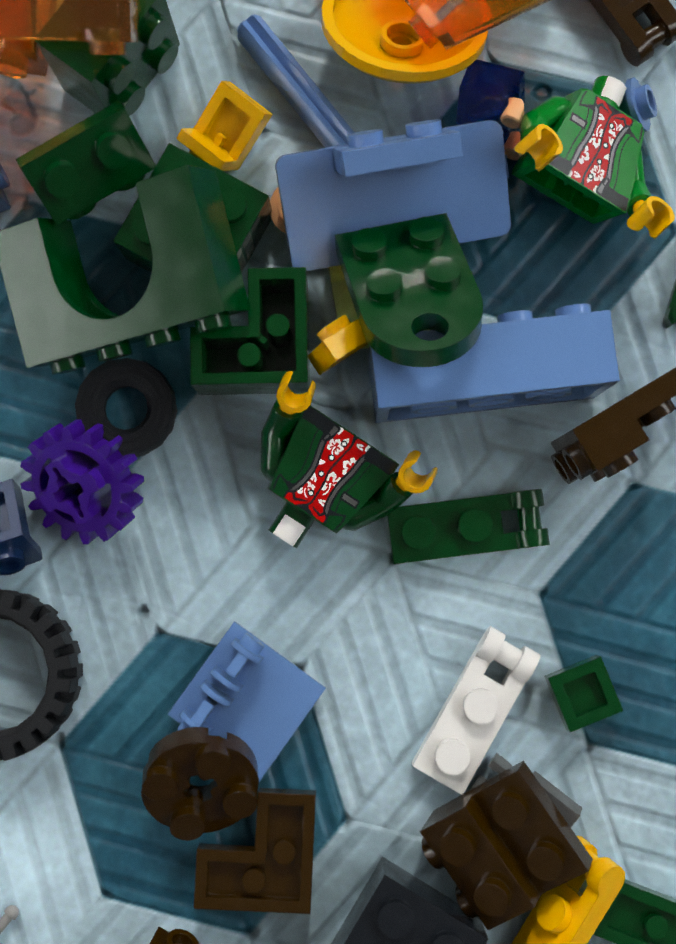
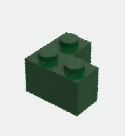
(259, 354)

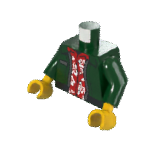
(328, 470)

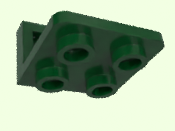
(87, 163)

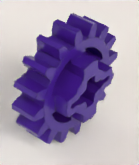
(82, 481)

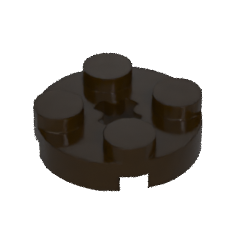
(206, 808)

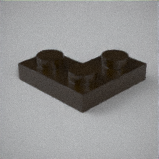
(273, 872)

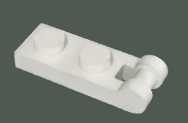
(474, 712)

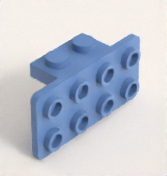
(394, 181)

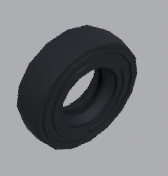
(136, 374)

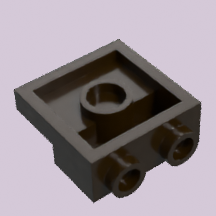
(608, 439)
(503, 846)

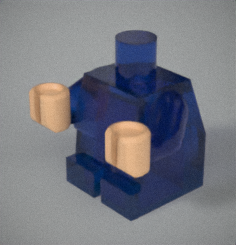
(495, 95)

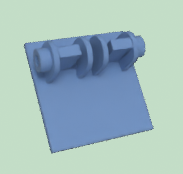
(250, 694)

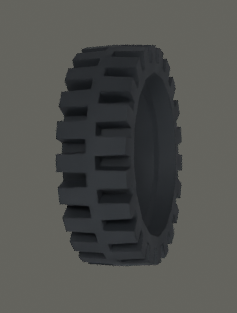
(62, 667)

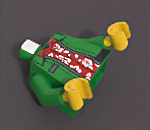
(590, 157)

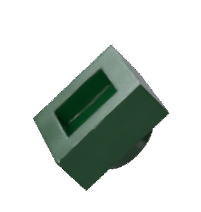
(583, 693)

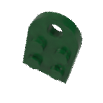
(409, 282)

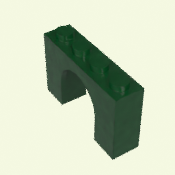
(190, 284)

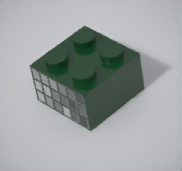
(245, 207)

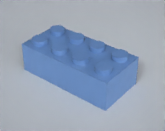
(509, 366)

